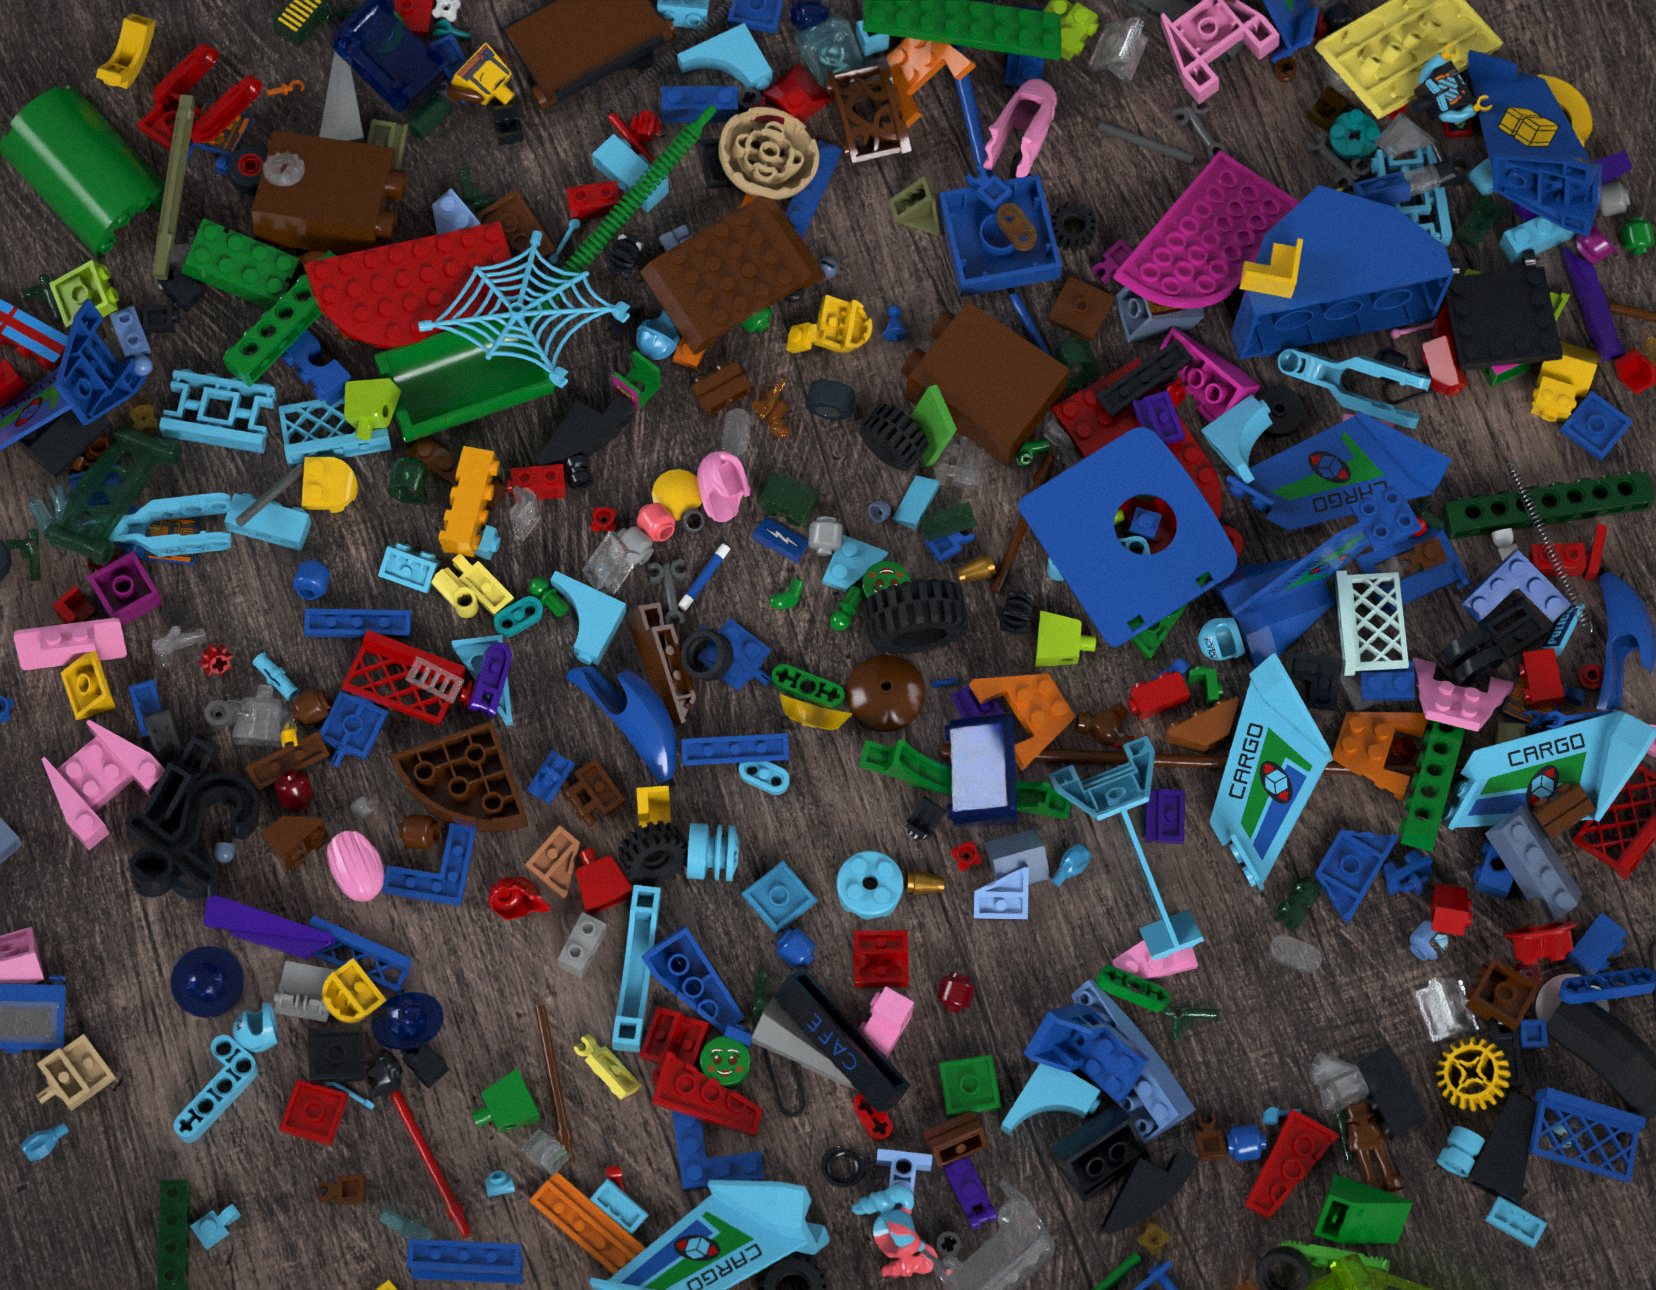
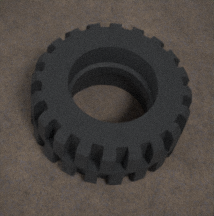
(915, 616)

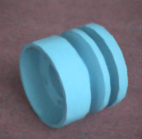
(711, 852)

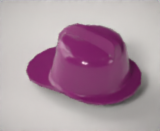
(1595, 246)

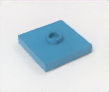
(779, 897)

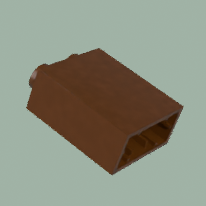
(337, 202)
(988, 378)

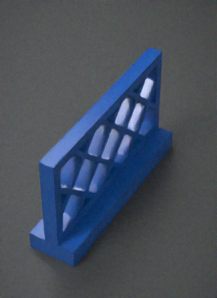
(1586, 1111)

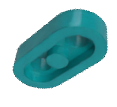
(516, 615)

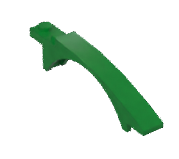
(919, 771)

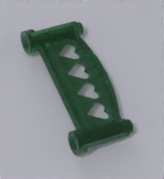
(92, 538)

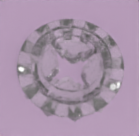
(290, 175)

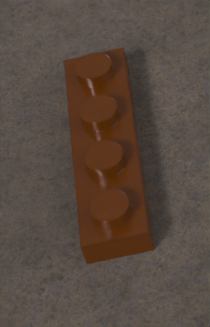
(445, 464)

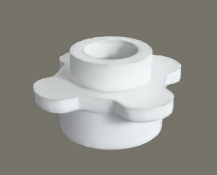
(450, 14)

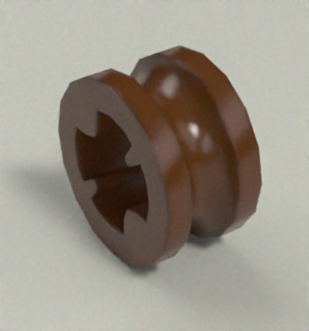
(1285, 77)

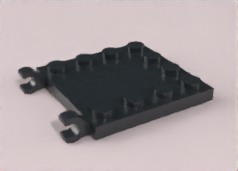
(1502, 317)

